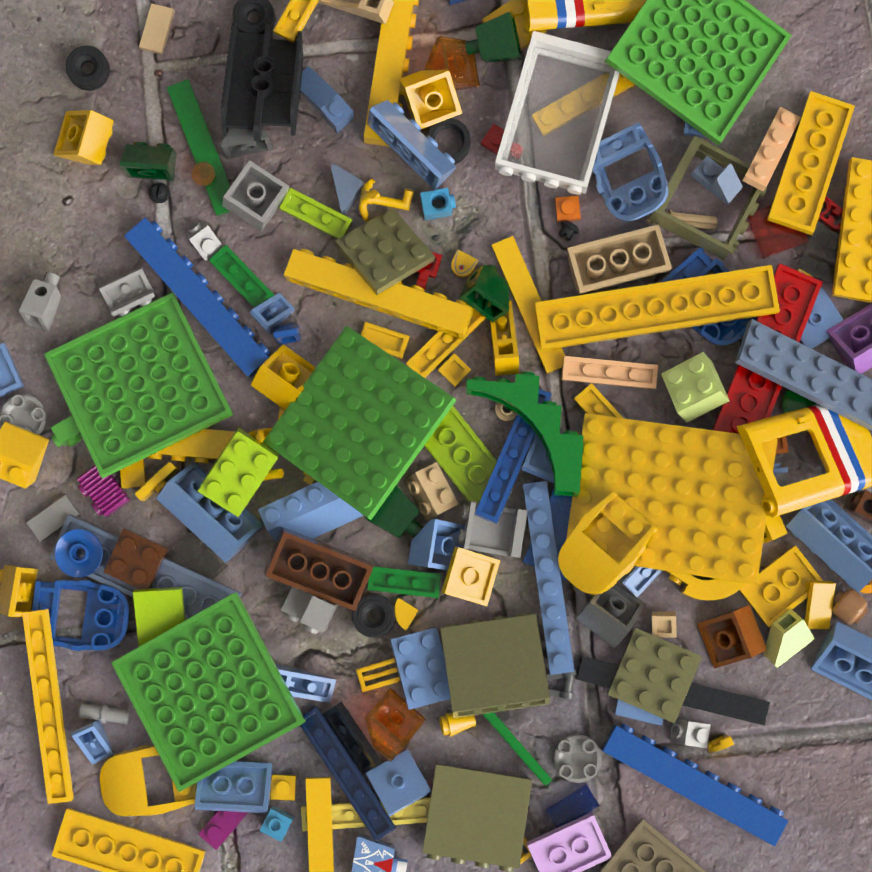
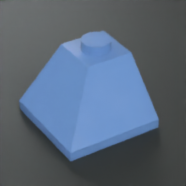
(435, 544)

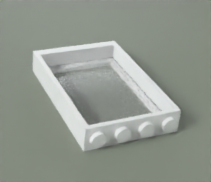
(558, 114)

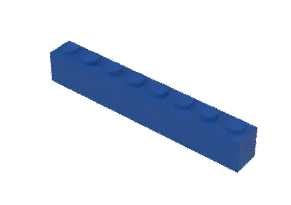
(195, 295)
(695, 785)

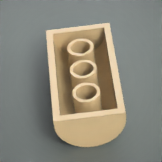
(618, 259)

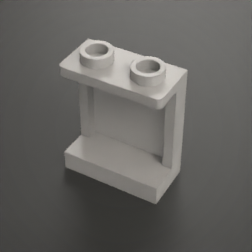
(487, 537)

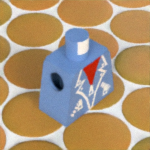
(376, 856)

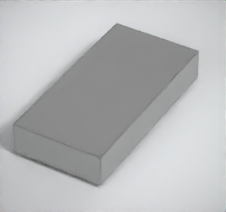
(52, 518)

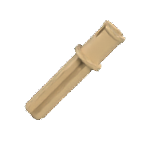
(697, 221)

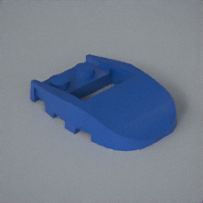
(699, 265)
(104, 616)

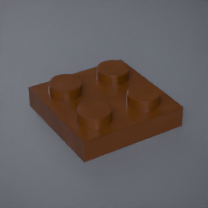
(135, 559)

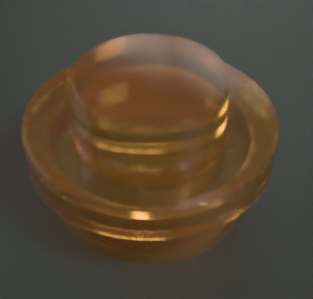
(203, 174)

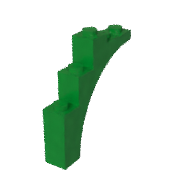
(522, 398)

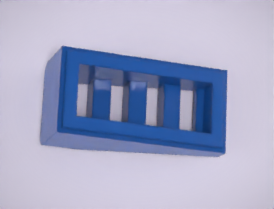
(287, 333)

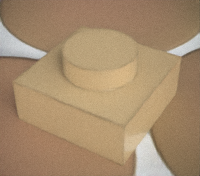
(664, 624)

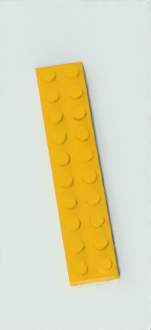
(657, 307)

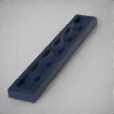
(347, 774)

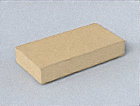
(156, 29)

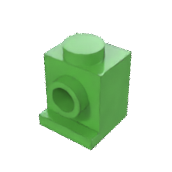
(66, 433)

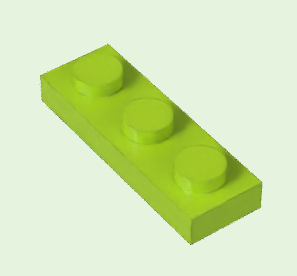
(315, 214)

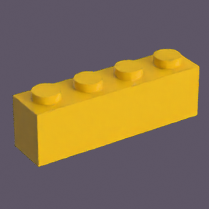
(202, 446)

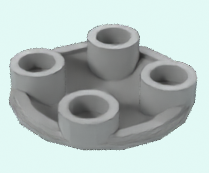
(24, 412)
(577, 758)

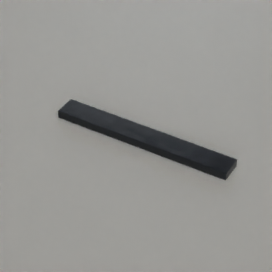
(698, 696)

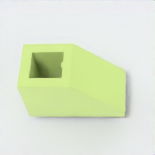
(786, 638)

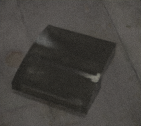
(820, 254)
(196, 556)

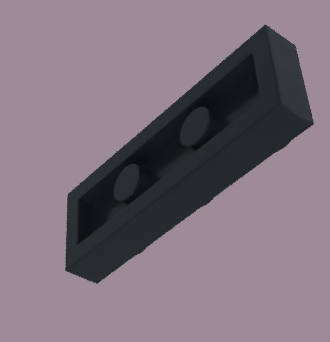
(352, 738)

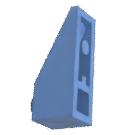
(325, 100)
(307, 684)

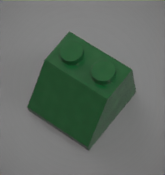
(149, 161)

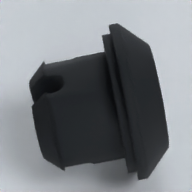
(159, 193)
(568, 229)

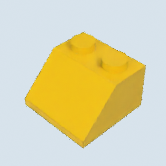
(430, 96)
(84, 137)
(283, 376)
(20, 454)

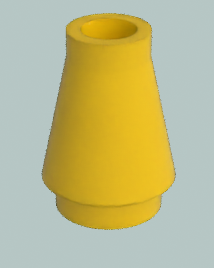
(452, 726)

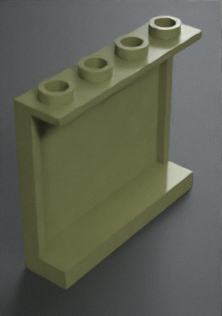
(495, 665)
(477, 817)

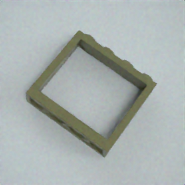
(702, 149)

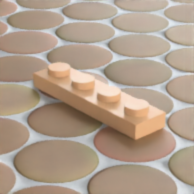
(771, 149)
(609, 372)

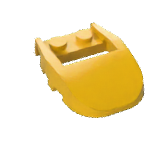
(590, 566)
(125, 787)

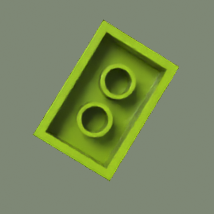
(238, 472)

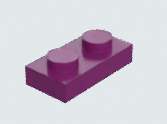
(221, 827)

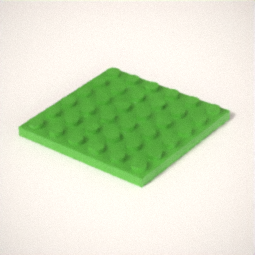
(699, 58)
(138, 385)
(359, 422)
(208, 692)

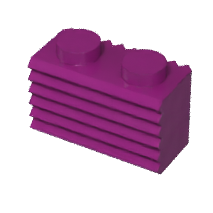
(105, 492)

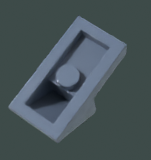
(719, 181)

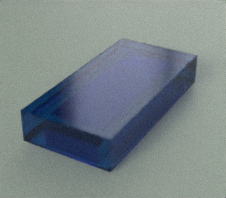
(572, 806)

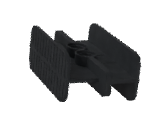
(261, 82)

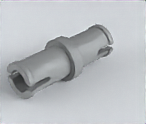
(104, 713)

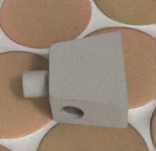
(41, 302)

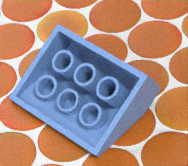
(410, 144)

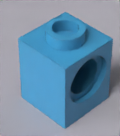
(433, 213)
(277, 823)

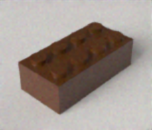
(318, 569)

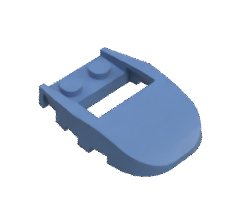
(640, 195)

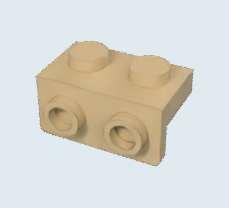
(431, 491)

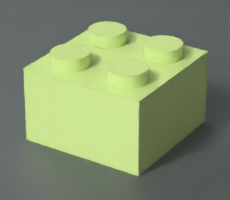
(695, 387)

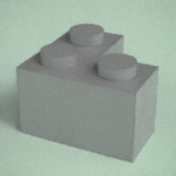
(310, 609)

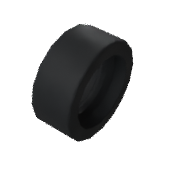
(460, 128)

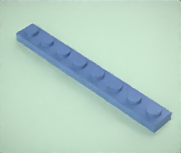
(548, 578)

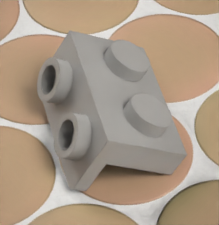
(127, 292)

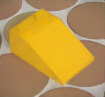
(16, 589)

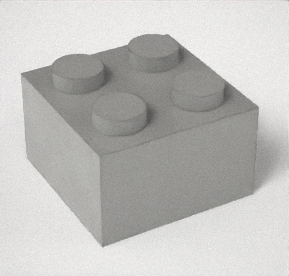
(255, 195)

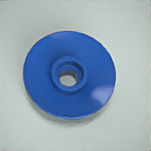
(67, 553)

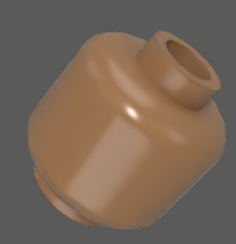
(849, 607)

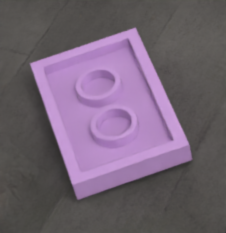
(570, 847)

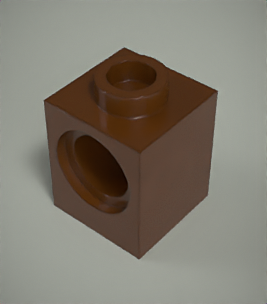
(857, 505)

